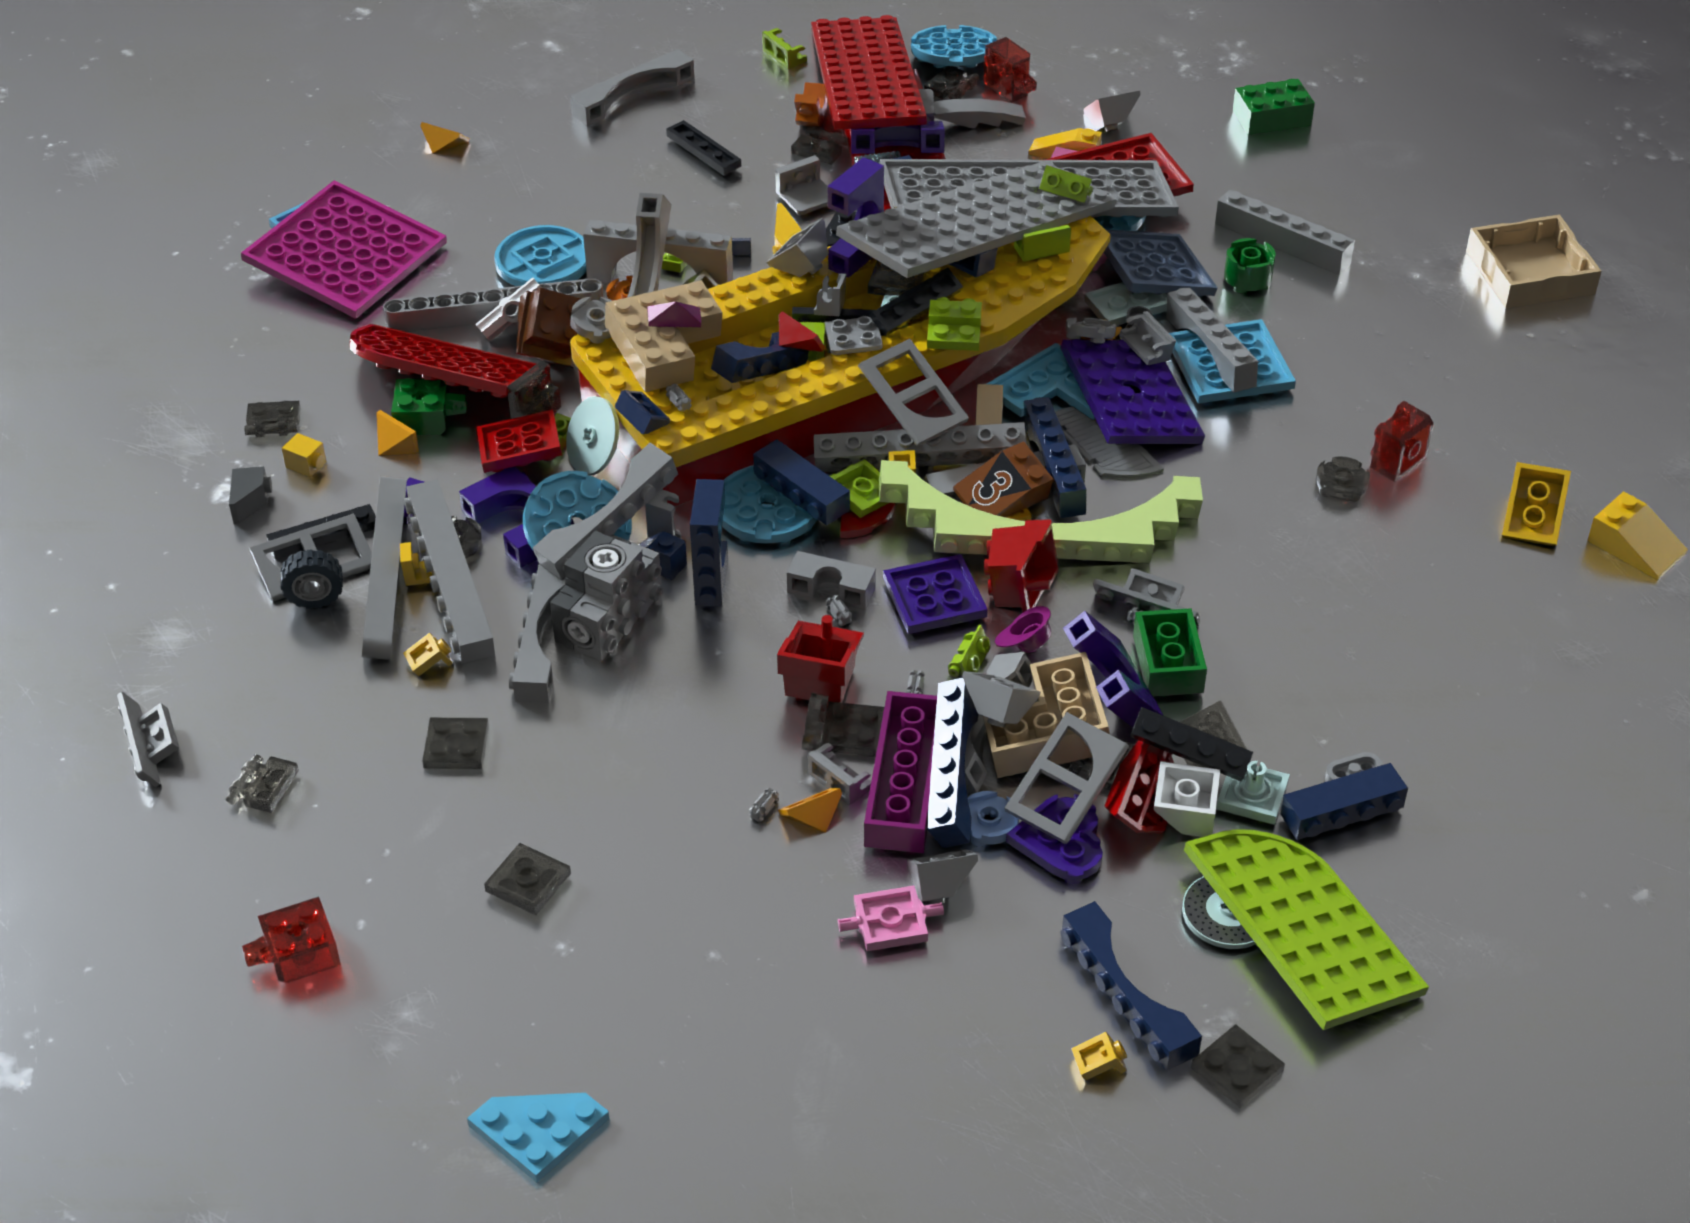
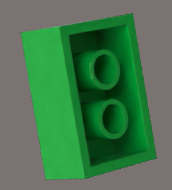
(1273, 106)
(1170, 652)

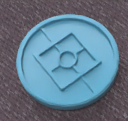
(543, 253)

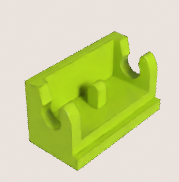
(782, 51)

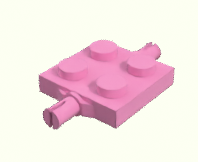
(890, 918)

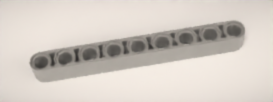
(469, 306)
(384, 568)

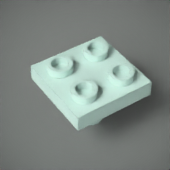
(1257, 795)

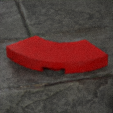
(855, 526)

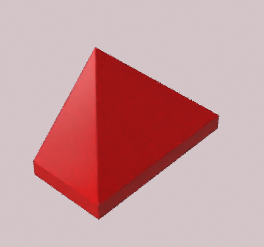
(796, 335)

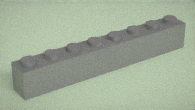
(449, 571)

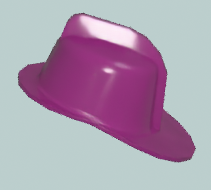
(1027, 631)

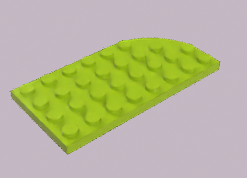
(1307, 924)

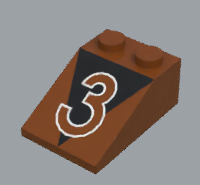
(1006, 482)

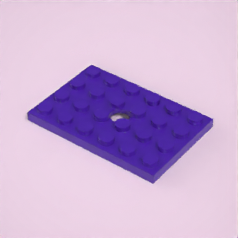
(1127, 417)

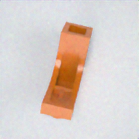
(811, 105)

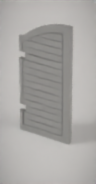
(1111, 459)

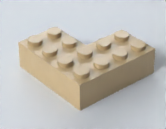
(661, 353)
(1064, 687)

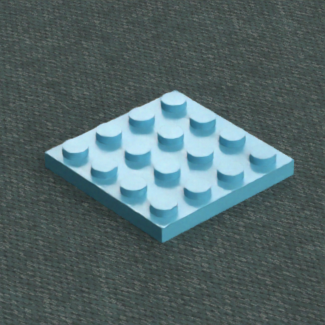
(1203, 374)

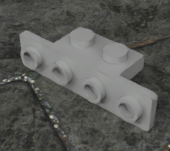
(1145, 592)
(149, 736)

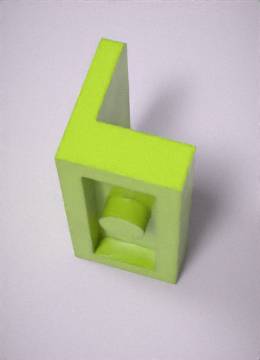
(1044, 243)

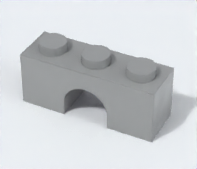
(813, 572)

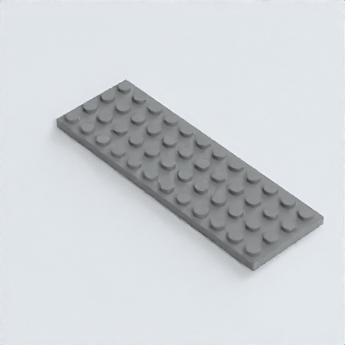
(1135, 184)
(967, 221)

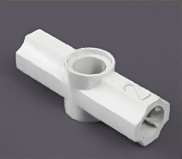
(497, 319)

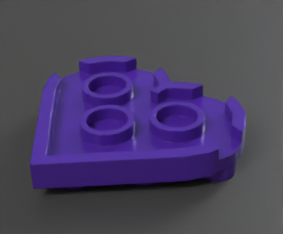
(1069, 861)

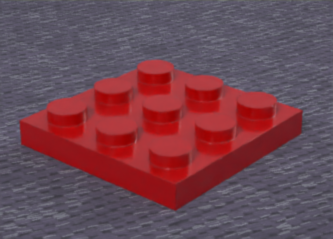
(518, 441)

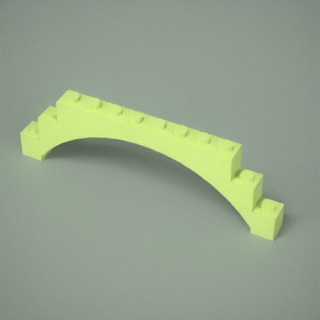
(1113, 538)

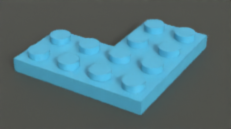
(1042, 376)

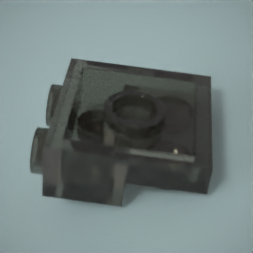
(533, 392)

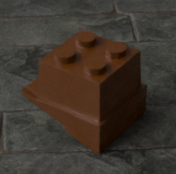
(545, 326)

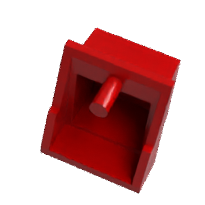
(1021, 563)
(818, 659)

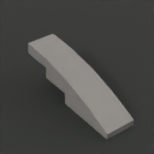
(971, 111)

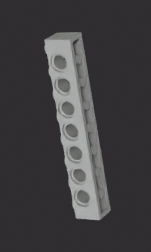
(954, 447)

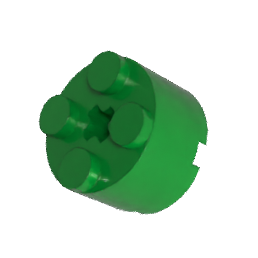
(1249, 265)

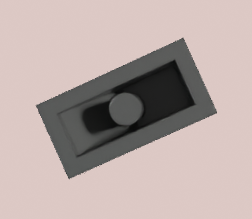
(248, 492)

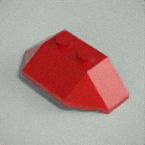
(1135, 788)

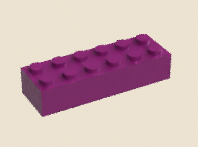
(902, 774)

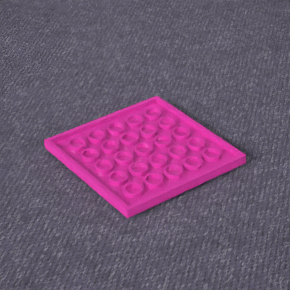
(344, 248)

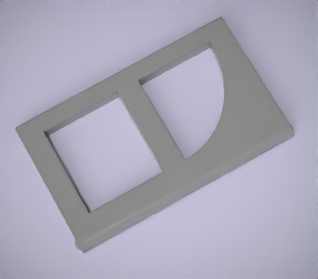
(918, 427)
(271, 573)
(1106, 755)

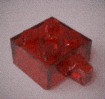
(1008, 70)
(1401, 442)
(294, 941)

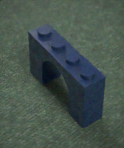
(707, 549)

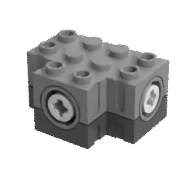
(604, 594)

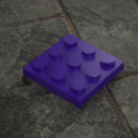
(935, 593)

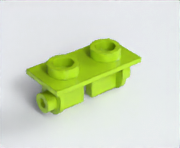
(1066, 184)
(971, 653)

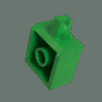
(425, 405)

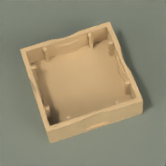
(1533, 261)

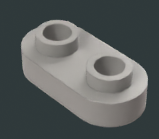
(1351, 765)

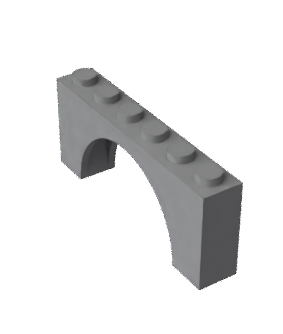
(610, 241)

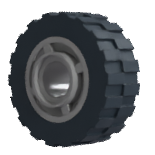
(311, 579)

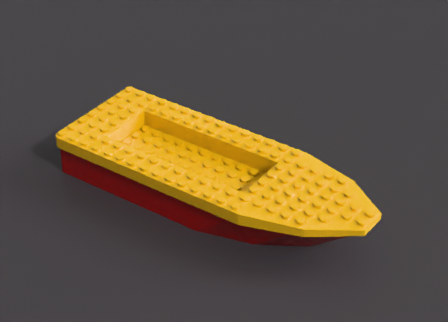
(830, 393)

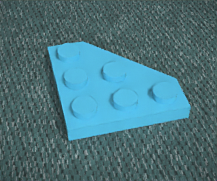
(538, 1129)

